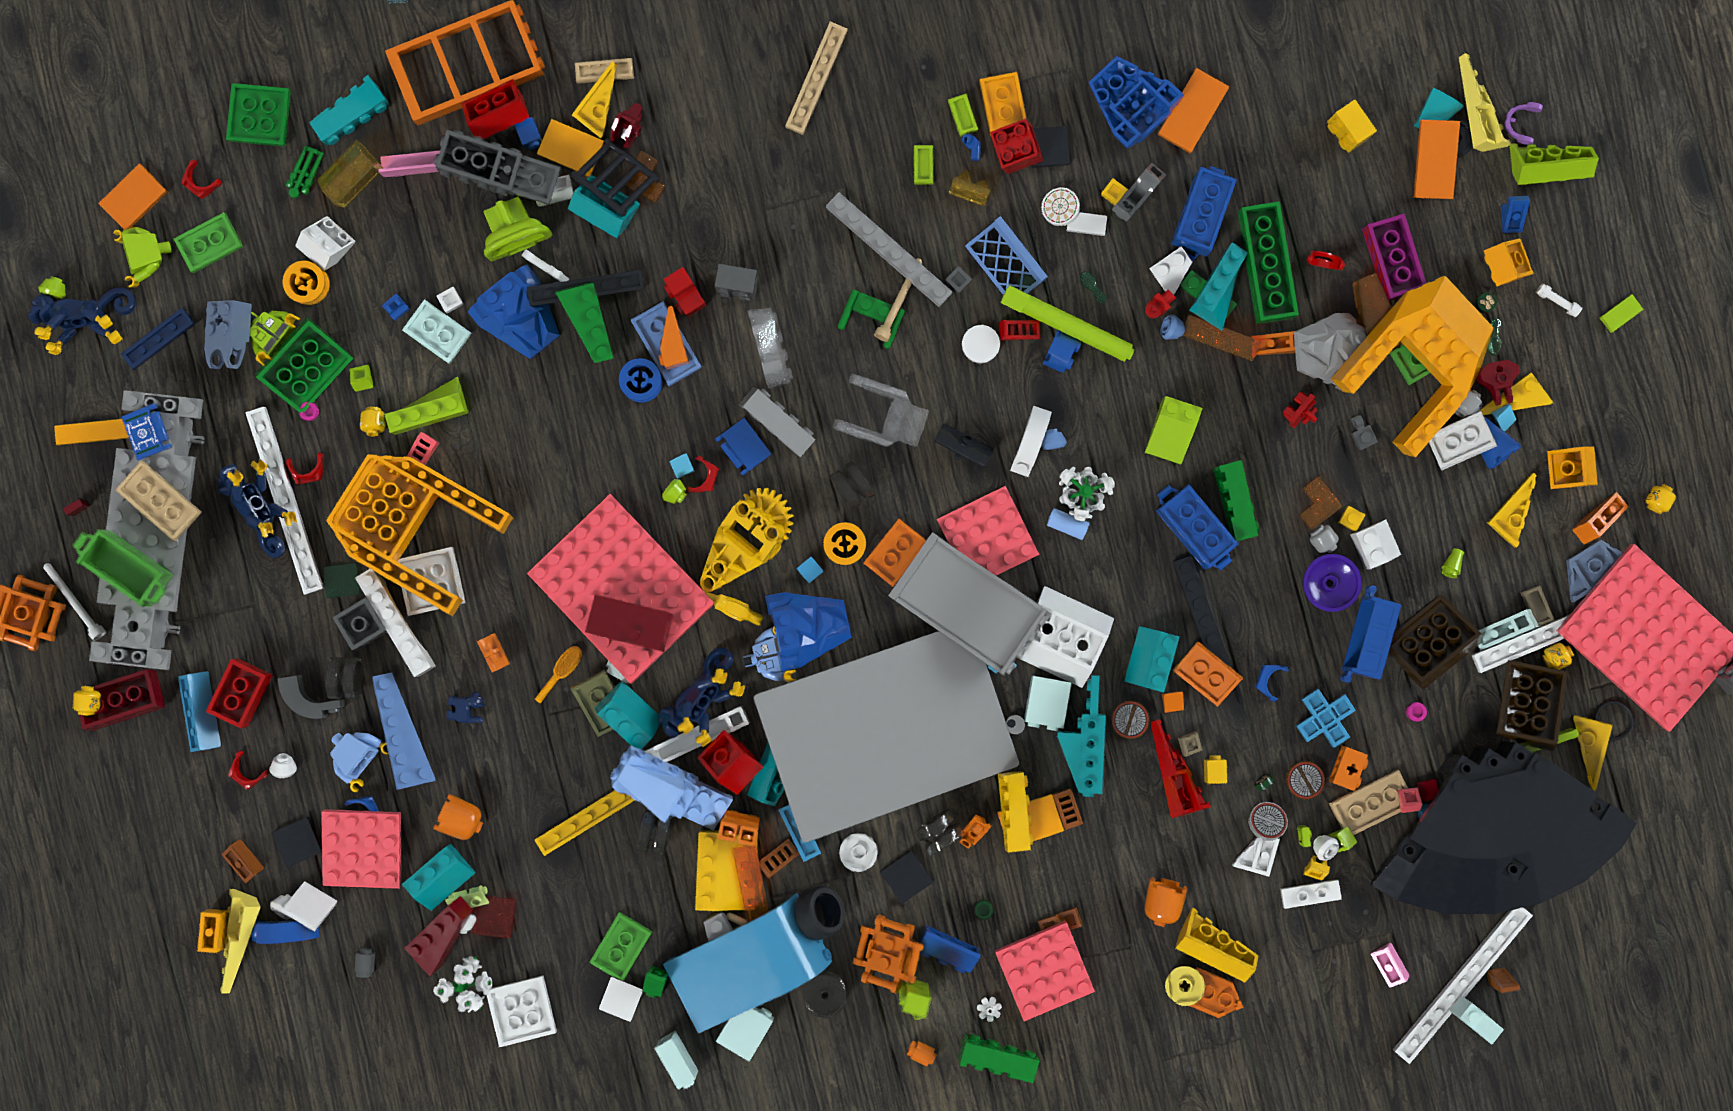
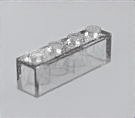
(769, 347)

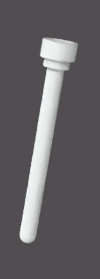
(95, 630)

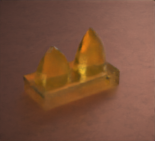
(972, 192)

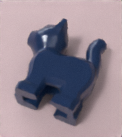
(463, 708)

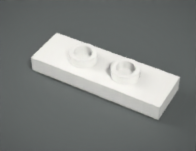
(1310, 894)

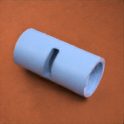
(1066, 523)

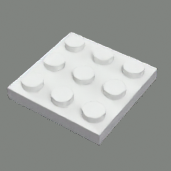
(438, 567)
(521, 1011)

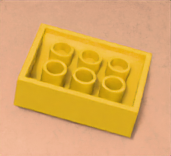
(717, 873)

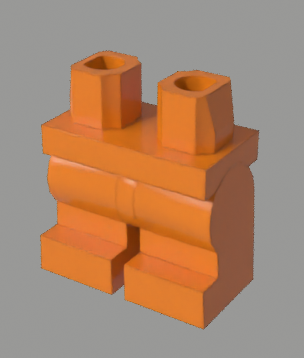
(739, 824)

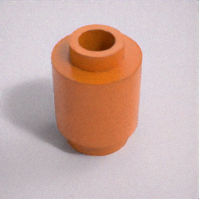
(921, 1053)

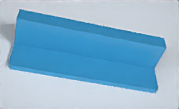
(200, 725)

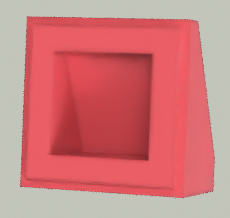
(1409, 800)

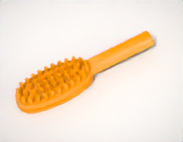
(564, 666)

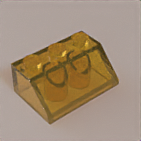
(349, 174)

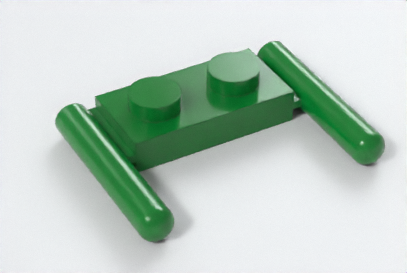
(871, 308)

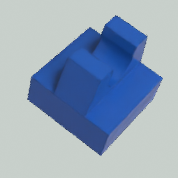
(395, 307)

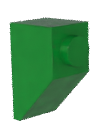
(655, 981)

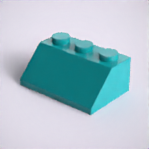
(598, 213)
(1151, 659)
(629, 715)
(439, 877)

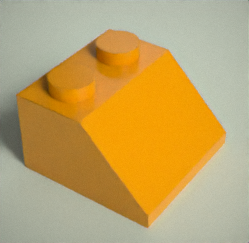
(1508, 262)
(1572, 467)

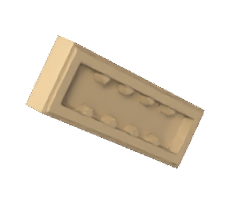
(593, 70)

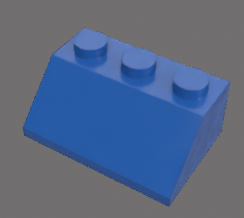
(949, 950)

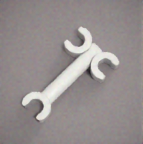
(558, 275)

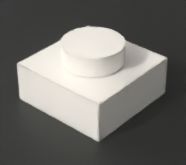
(450, 300)

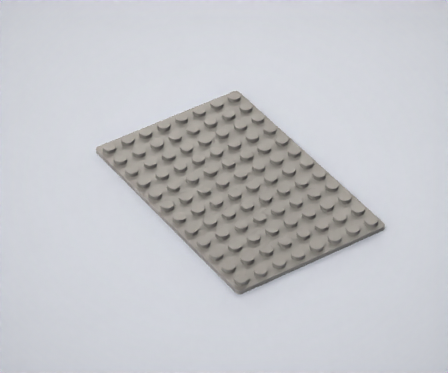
(884, 733)

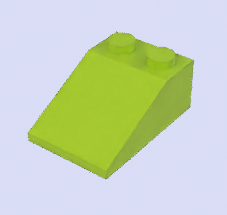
(1173, 429)

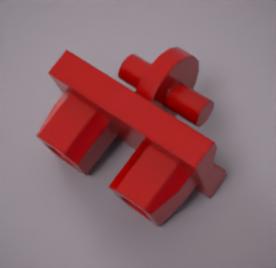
(1159, 304)
(1304, 411)

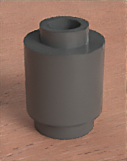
(364, 962)

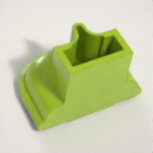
(512, 229)

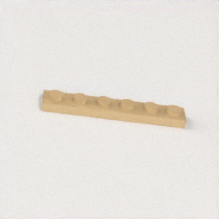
(816, 78)

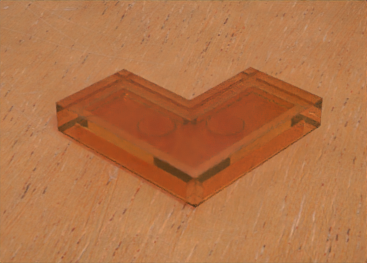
(655, 190)
(1324, 503)

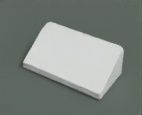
(562, 191)

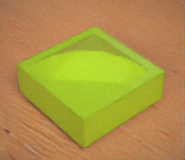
(1304, 836)

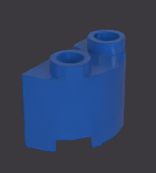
(1061, 352)

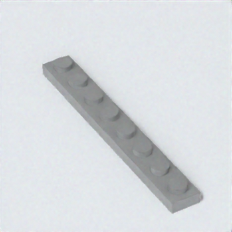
(889, 249)

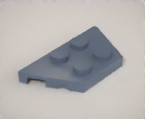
(1589, 567)

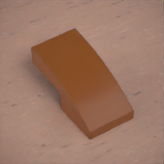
(1070, 915)

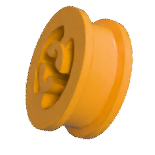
(315, 290)
(829, 545)

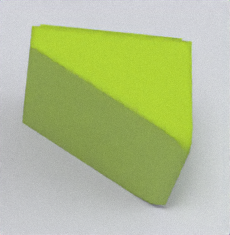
(361, 378)
(1345, 838)

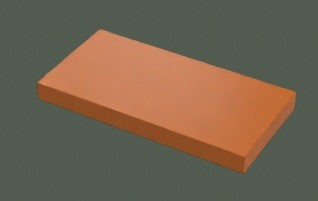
(1194, 110)
(1436, 159)

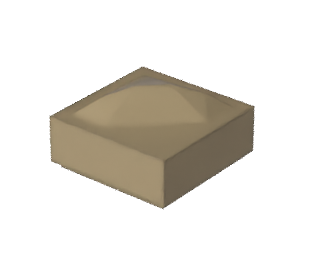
(1190, 743)

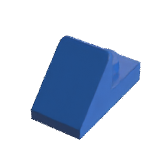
(1514, 214)

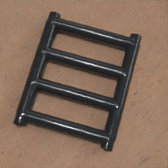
(607, 198)

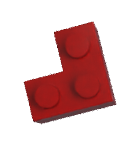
(683, 289)

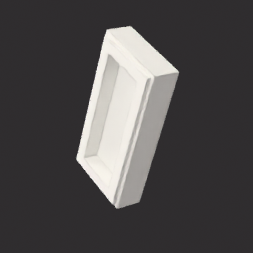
(1088, 224)

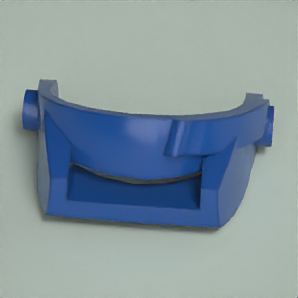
(1264, 676)
(368, 801)

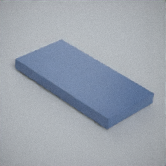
(650, 329)

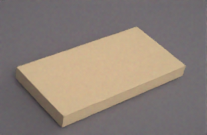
(158, 500)
(1369, 803)

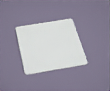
(620, 999)

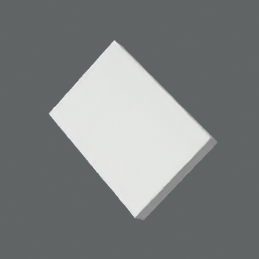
(1462, 440)

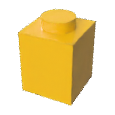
(1215, 770)

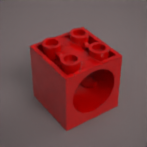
(1016, 146)
(730, 762)

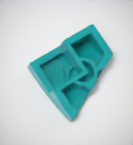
(1438, 107)

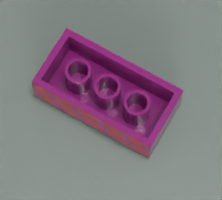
(1394, 256)

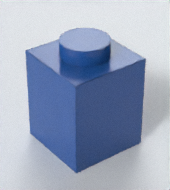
(528, 133)

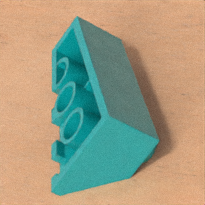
(349, 112)
(1216, 293)
(767, 783)

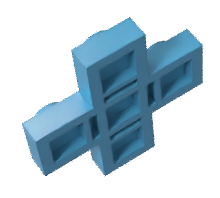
(1325, 718)

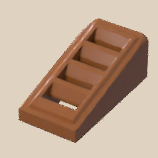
(1063, 793)
(764, 867)
(1502, 980)

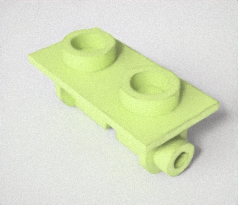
(474, 899)

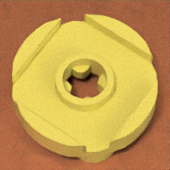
(1195, 991)

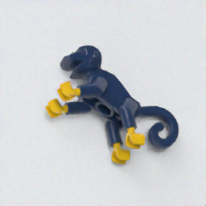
(77, 313)
(253, 507)
(697, 698)

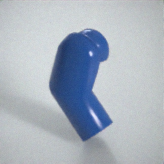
(973, 144)

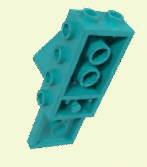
(1078, 745)

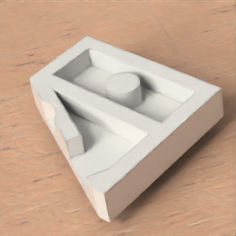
(1172, 270)
(1258, 856)

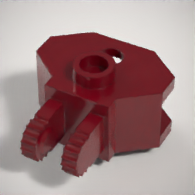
(627, 125)
(1499, 380)

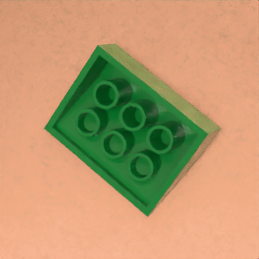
(303, 365)

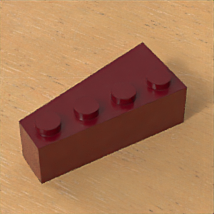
(436, 940)

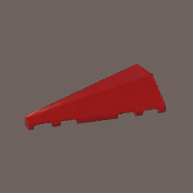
(1180, 790)

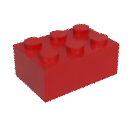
(495, 110)
(239, 693)

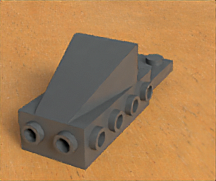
(495, 167)

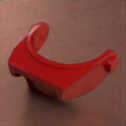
(201, 192)
(1336, 262)
(314, 475)
(710, 480)
(235, 774)

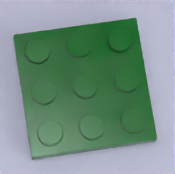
(258, 114)

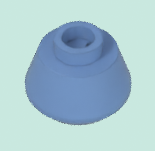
(1172, 327)
(1053, 440)

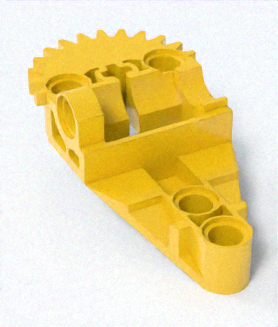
(735, 551)

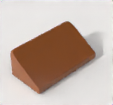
(242, 861)

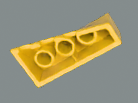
(1014, 811)
(1215, 947)

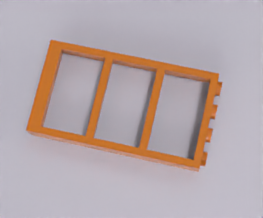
(434, 37)

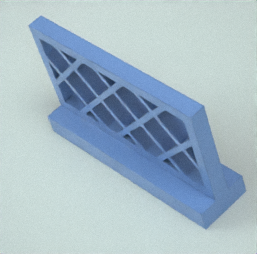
(1016, 247)

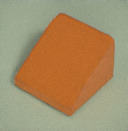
(1173, 701)

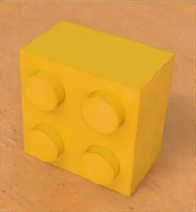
(1351, 126)

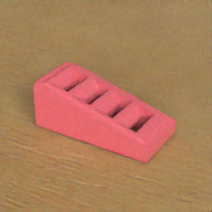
(418, 443)

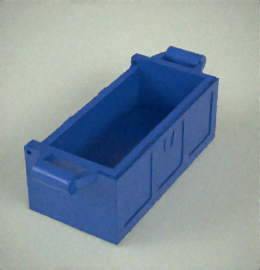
(1203, 211)
(1196, 527)
(1370, 637)

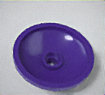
(1344, 579)

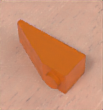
(1276, 343)
(672, 346)
(1600, 519)

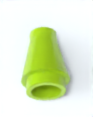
(1452, 565)

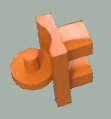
(493, 652)
(974, 831)

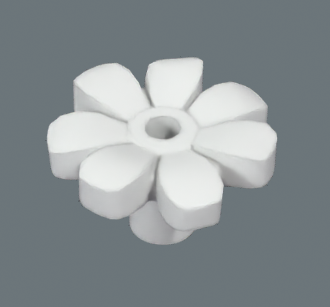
(989, 1005)

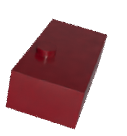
(629, 623)
(125, 699)

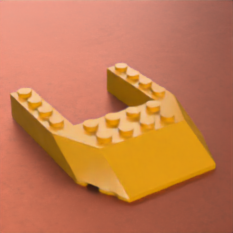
(1444, 336)
(386, 509)

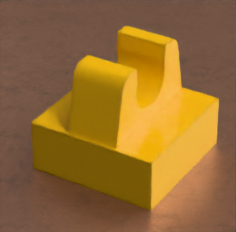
(1316, 870)

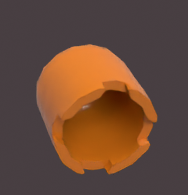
(459, 818)
(1164, 901)

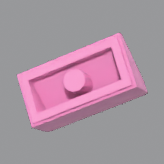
(1390, 965)

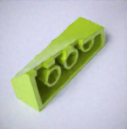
(1551, 163)
(432, 408)
(915, 998)

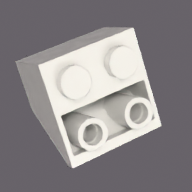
(324, 243)

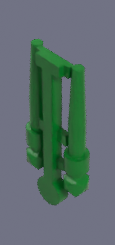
(293, 192)

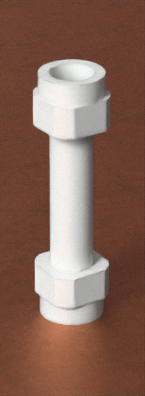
(1572, 308)

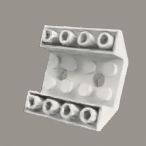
(1070, 623)

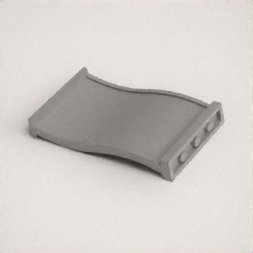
(969, 604)

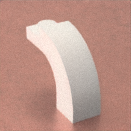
(1031, 441)

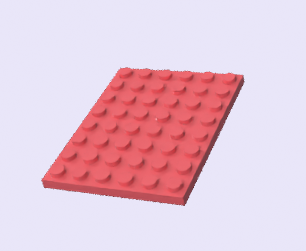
(621, 561)
(1649, 637)

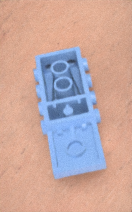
(668, 789)

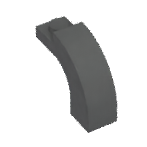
(1139, 192)
(296, 698)

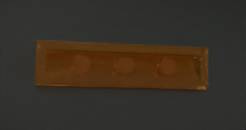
(1224, 340)
(750, 881)

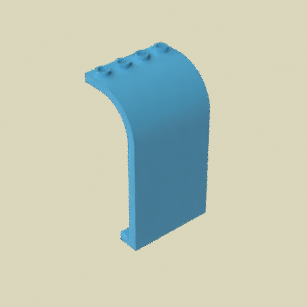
(746, 967)

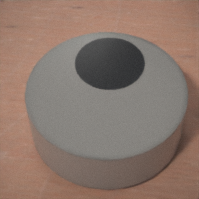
(1015, 724)

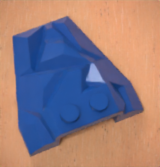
(1133, 100)
(510, 318)
(806, 627)

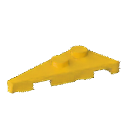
(595, 106)
(1526, 394)
(1510, 517)
(1593, 742)

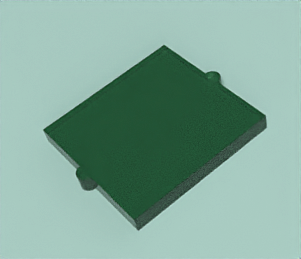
(341, 580)

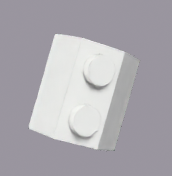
(1375, 545)

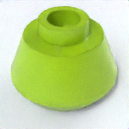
(53, 288)
(674, 492)

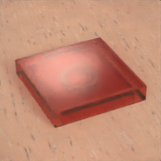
(495, 918)

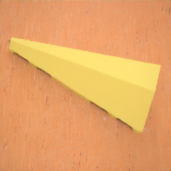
(1483, 123)
(241, 920)

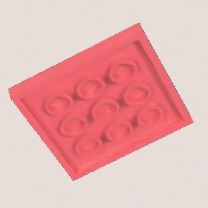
(990, 532)
(361, 848)
(1044, 970)

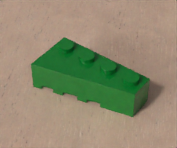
(585, 314)
(1236, 500)
(998, 1058)

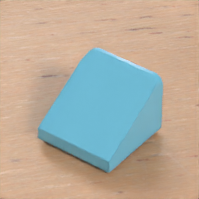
(1504, 417)
(682, 466)

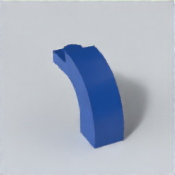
(281, 932)

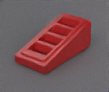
(1003, 330)

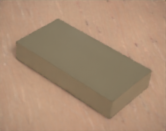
(1536, 601)

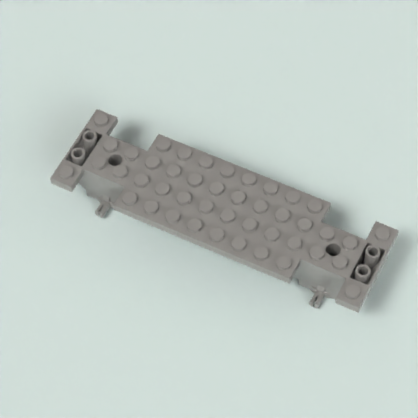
(175, 465)

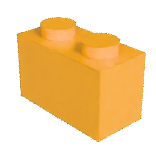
(212, 930)

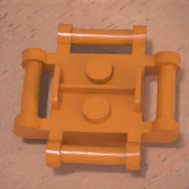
(28, 612)
(888, 953)

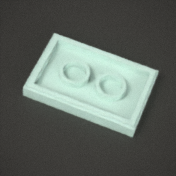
(437, 331)

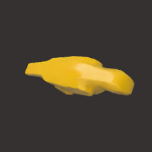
(735, 608)

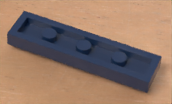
(158, 339)

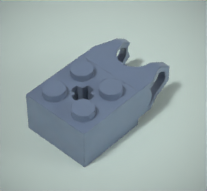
(226, 332)

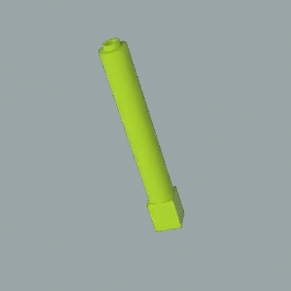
(1067, 323)

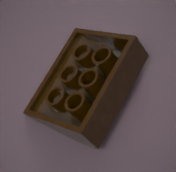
(1433, 642)
(1532, 705)

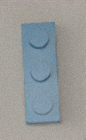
(806, 849)

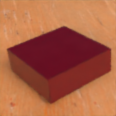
(76, 507)
(1427, 789)

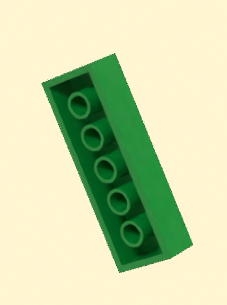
(1268, 262)

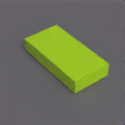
(963, 115)
(923, 164)
(1621, 313)

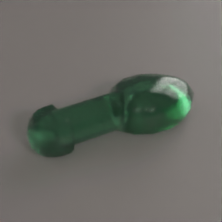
(1090, 283)
(1494, 343)

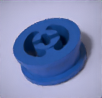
(656, 381)

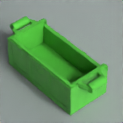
(123, 567)

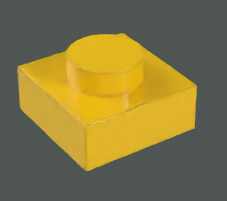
(1114, 191)
(1351, 518)

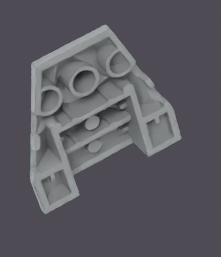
(1327, 345)

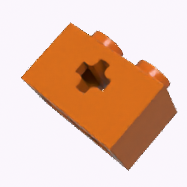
(1346, 758)

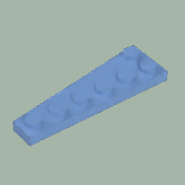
(403, 745)

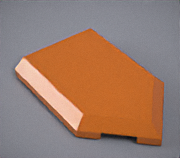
(1219, 995)

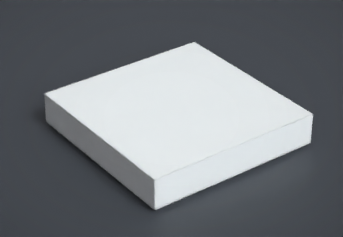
(309, 906)

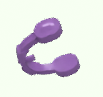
(1521, 139)

